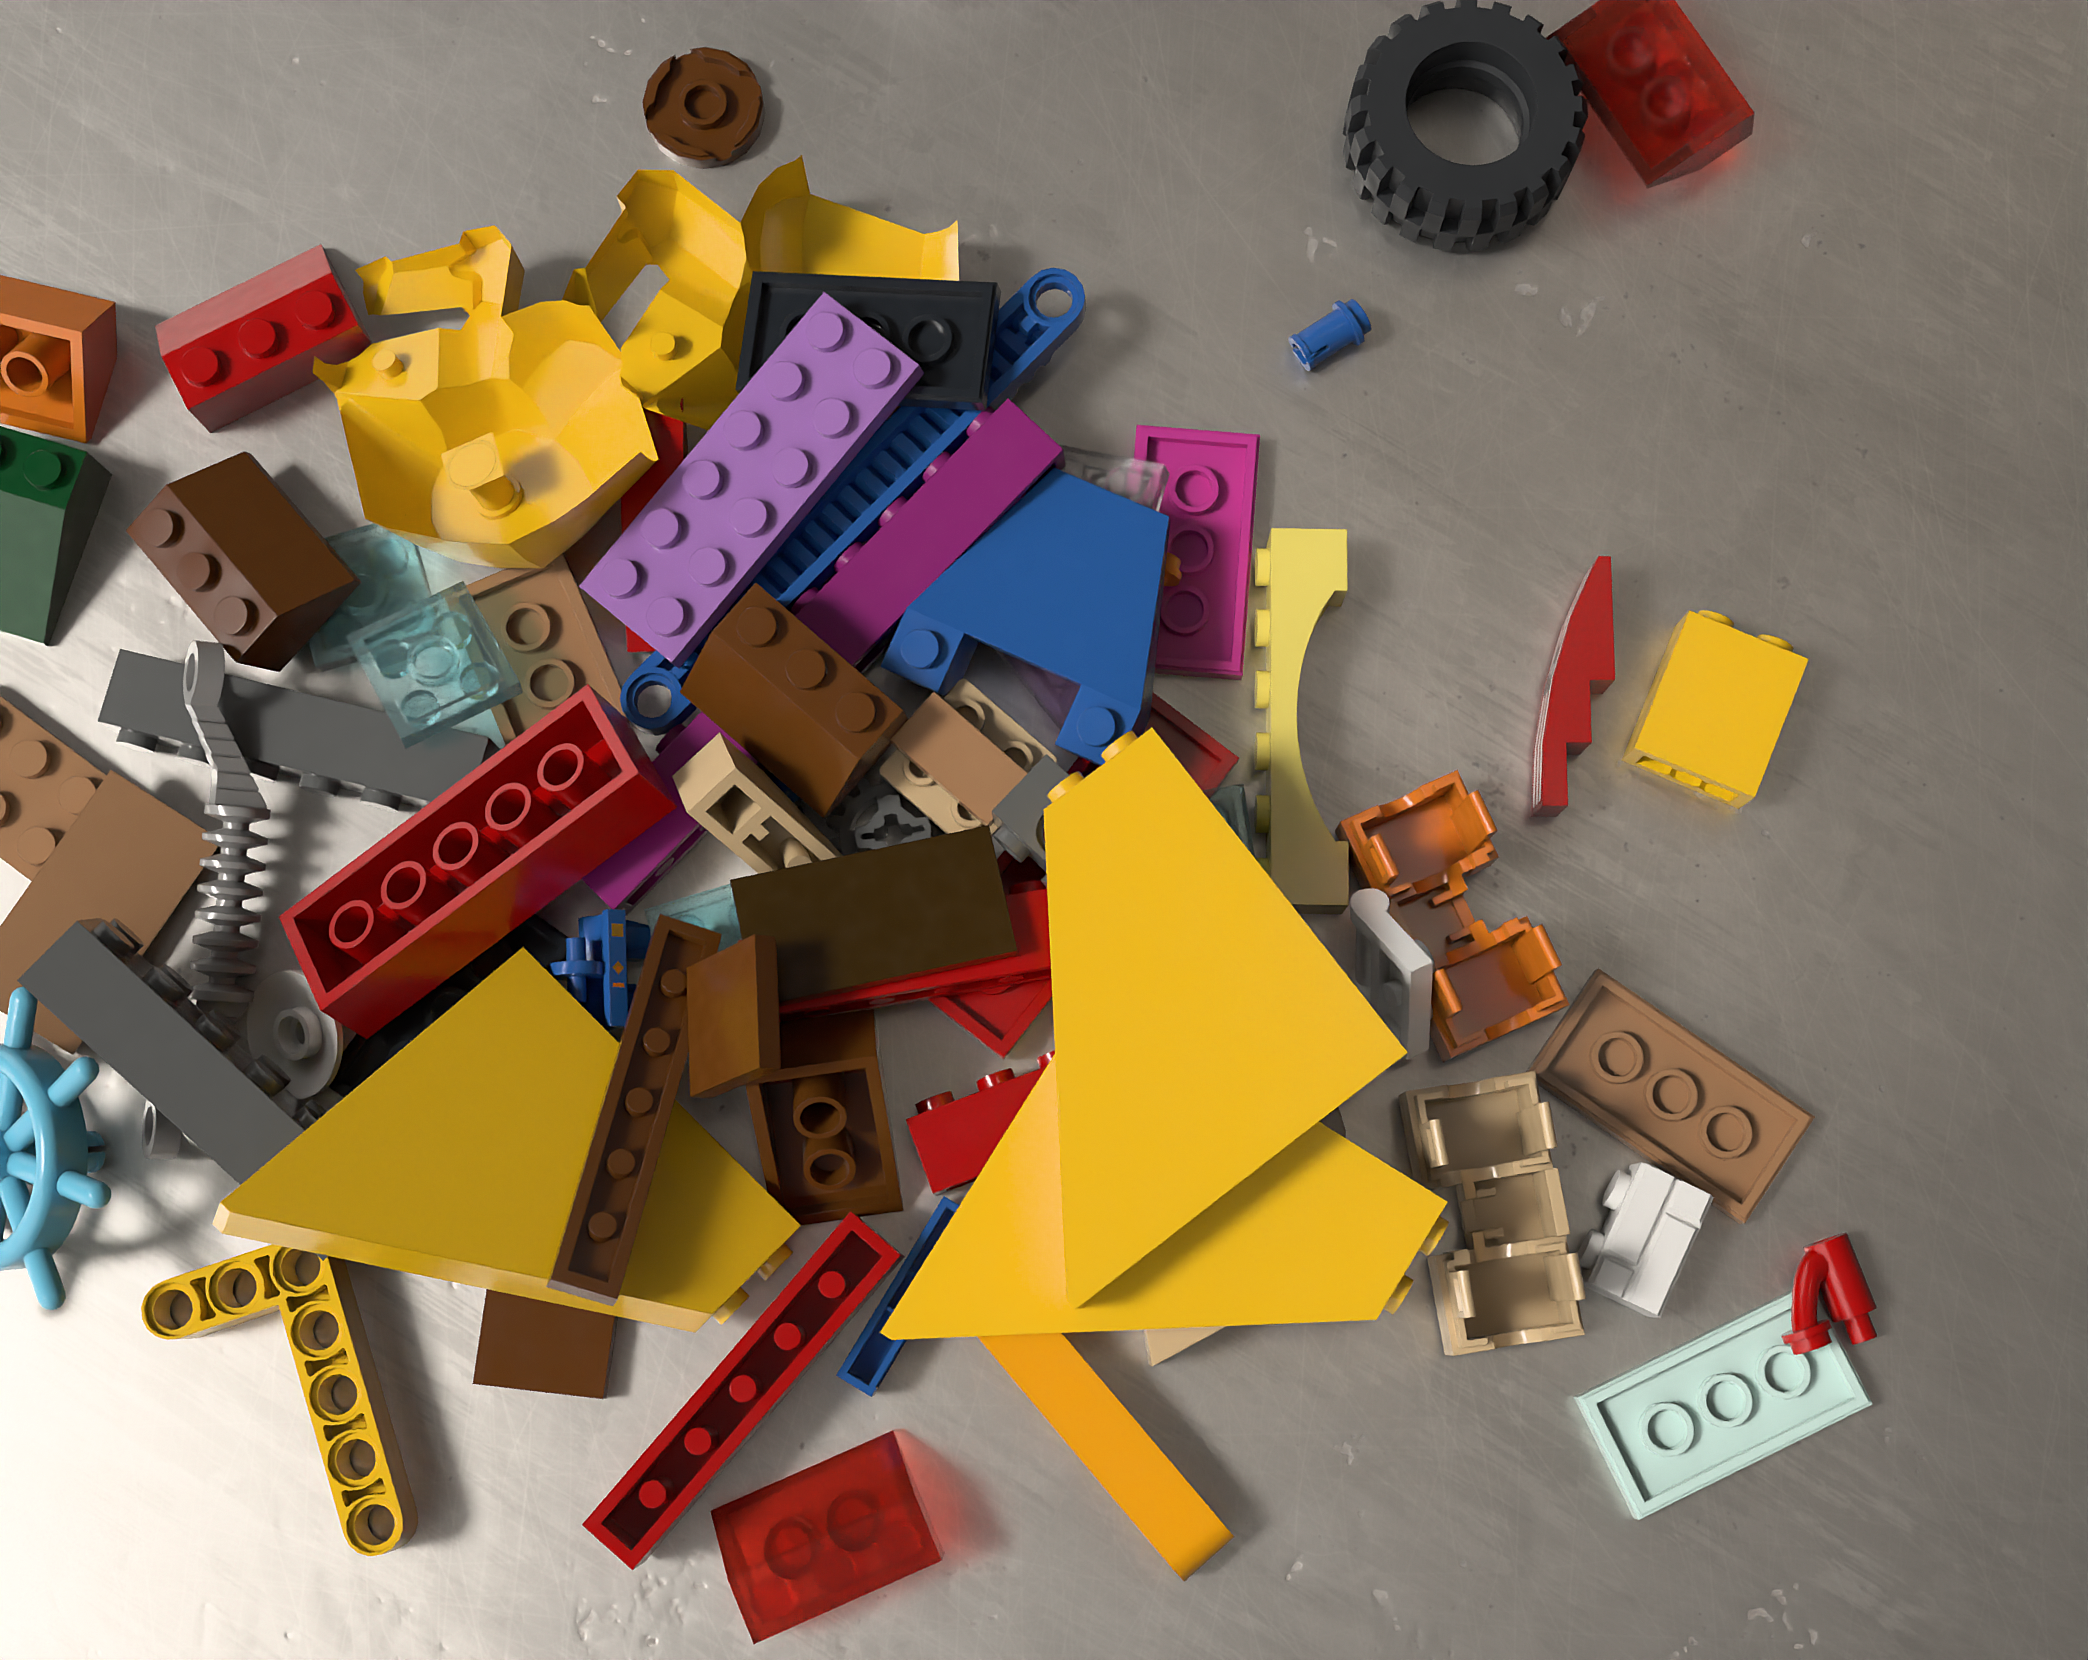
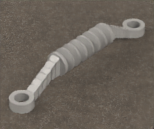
(238, 804)

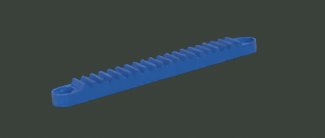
(877, 476)

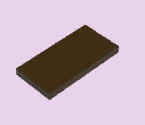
(880, 914)

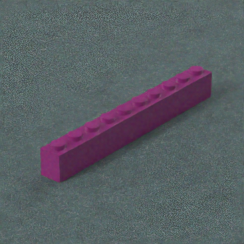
(860, 606)

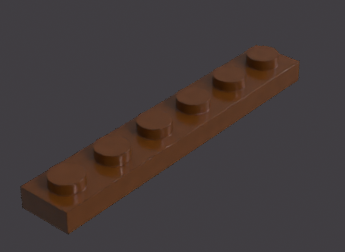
(631, 1118)

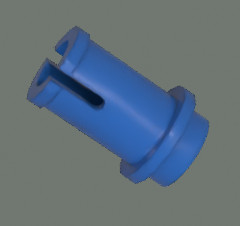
(1330, 334)

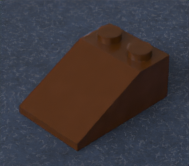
(827, 1121)

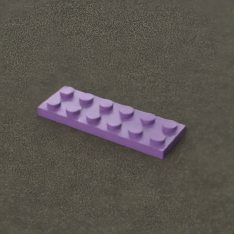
(752, 479)

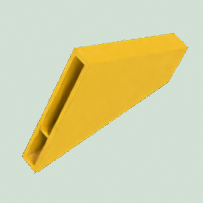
(1184, 1010)
(472, 1153)
(1295, 1242)

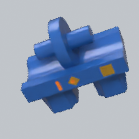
(598, 965)

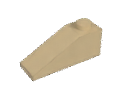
(748, 810)

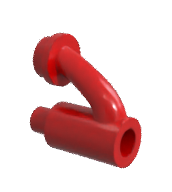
(1836, 1272)

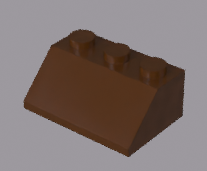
(244, 560)
(792, 701)

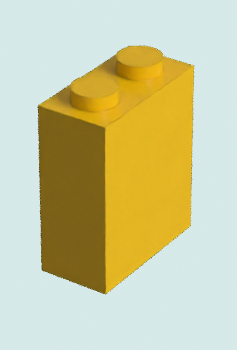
(1716, 708)

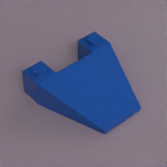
(1059, 585)

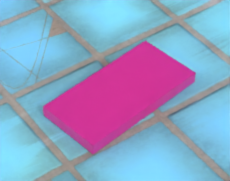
(1212, 534)

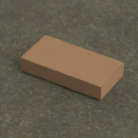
(958, 757)

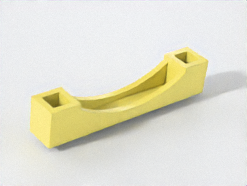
(1302, 579)

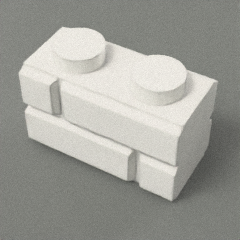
(1643, 1238)

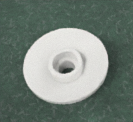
(294, 1033)

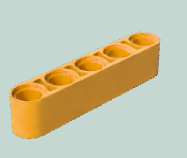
(1113, 1447)

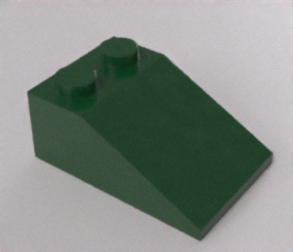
(45, 522)

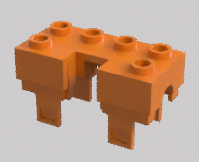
(1418, 858)

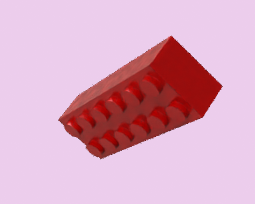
(476, 863)

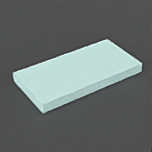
(1717, 1405)

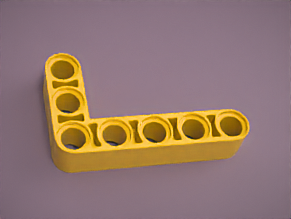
(317, 1368)

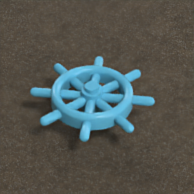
(42, 1150)

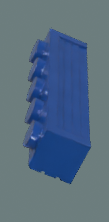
(873, 1351)

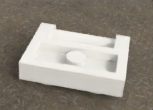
(1392, 971)

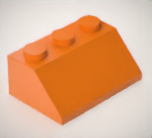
(54, 358)

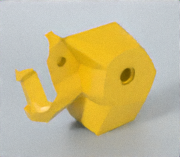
(696, 322)
(493, 432)

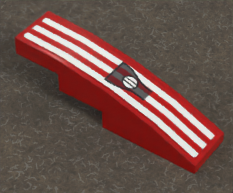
(1579, 667)

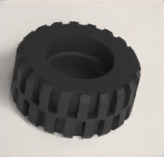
(1478, 53)

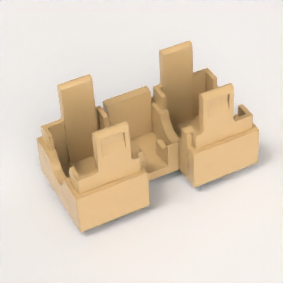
(1517, 1268)

